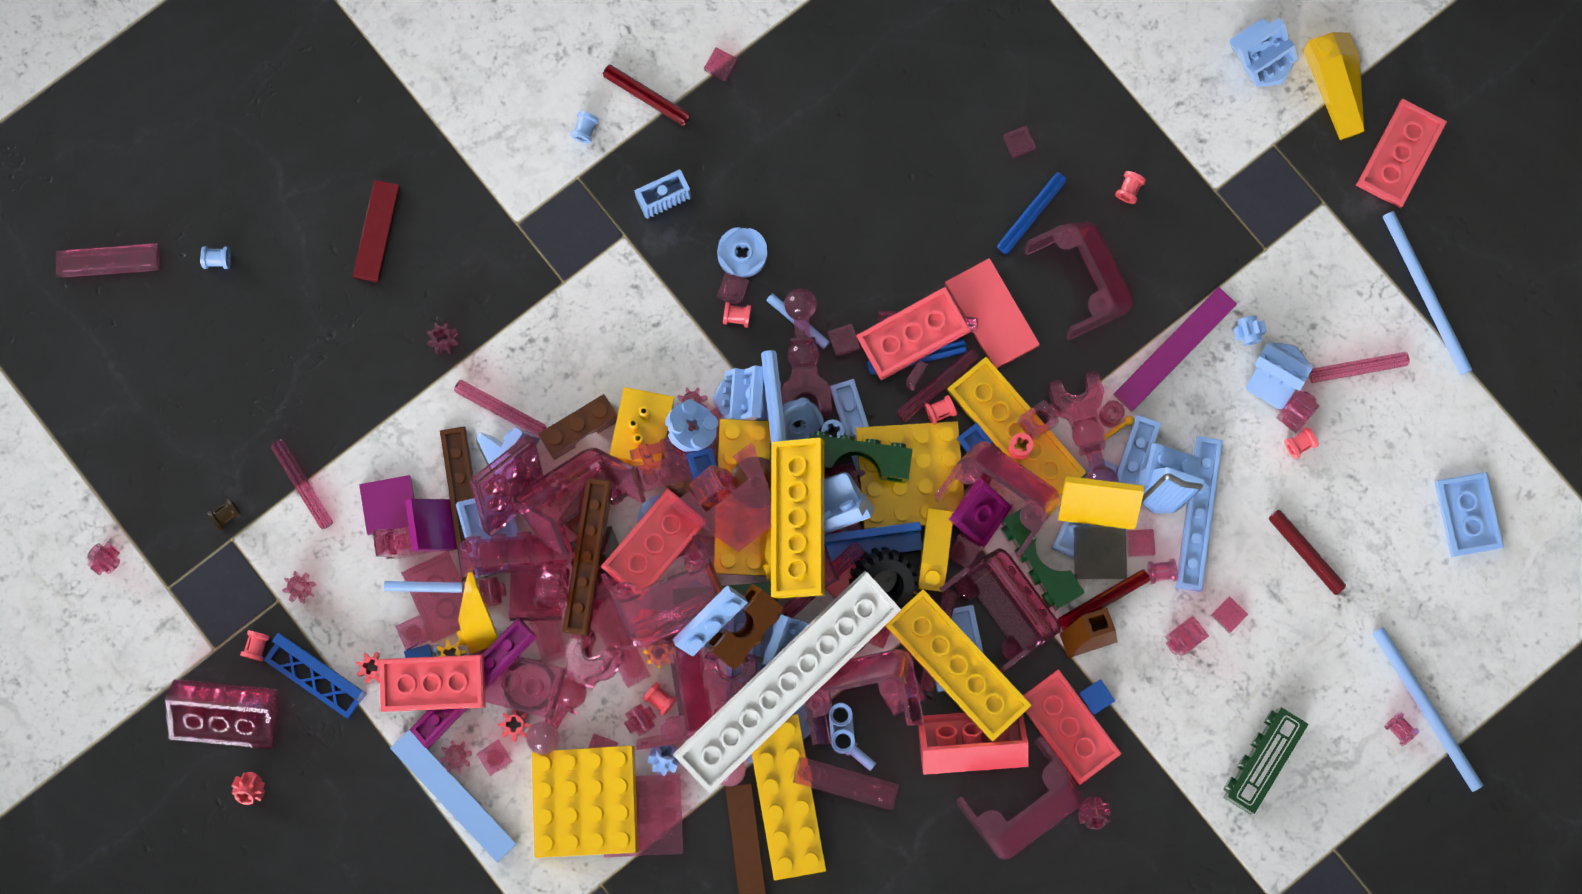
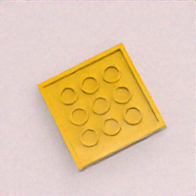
(932, 460)
(585, 802)

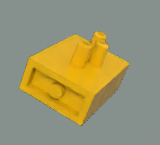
(639, 422)

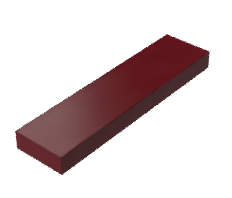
(376, 231)

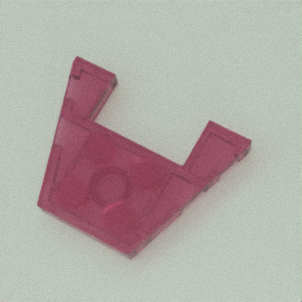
(742, 513)

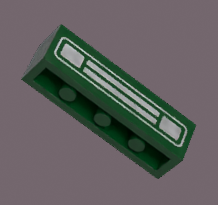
(1265, 760)

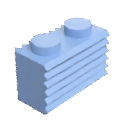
(663, 194)

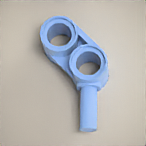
(846, 728)

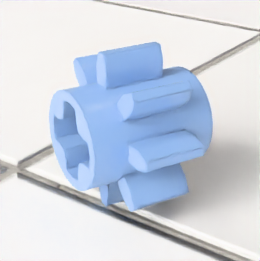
(1250, 330)
(663, 759)

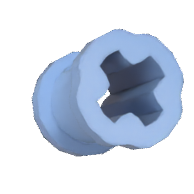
(584, 127)
(215, 257)
(835, 425)

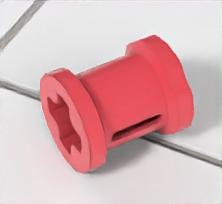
(1130, 187)
(736, 314)
(940, 410)
(1022, 438)
(1301, 443)
(255, 645)
(660, 698)

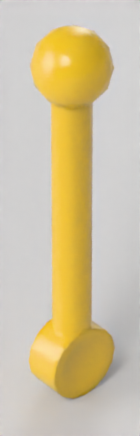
(1129, 420)

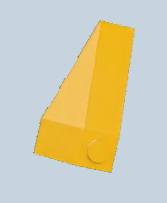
(1338, 76)

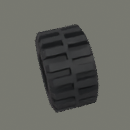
(889, 560)

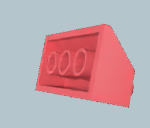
(958, 745)

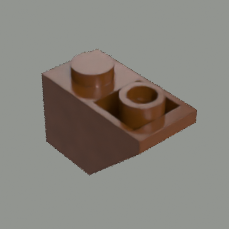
(1089, 633)

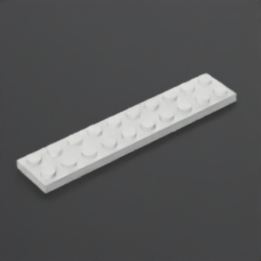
(787, 682)

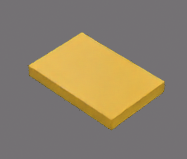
(1100, 502)

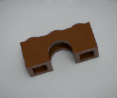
(567, 432)
(760, 613)

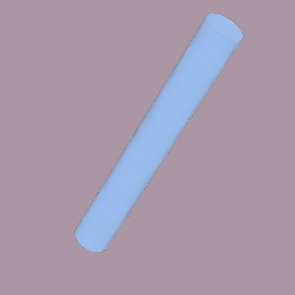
(779, 305)
(413, 586)

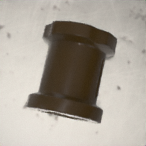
(224, 513)

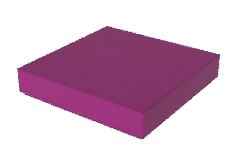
(385, 503)
(980, 512)
(431, 525)

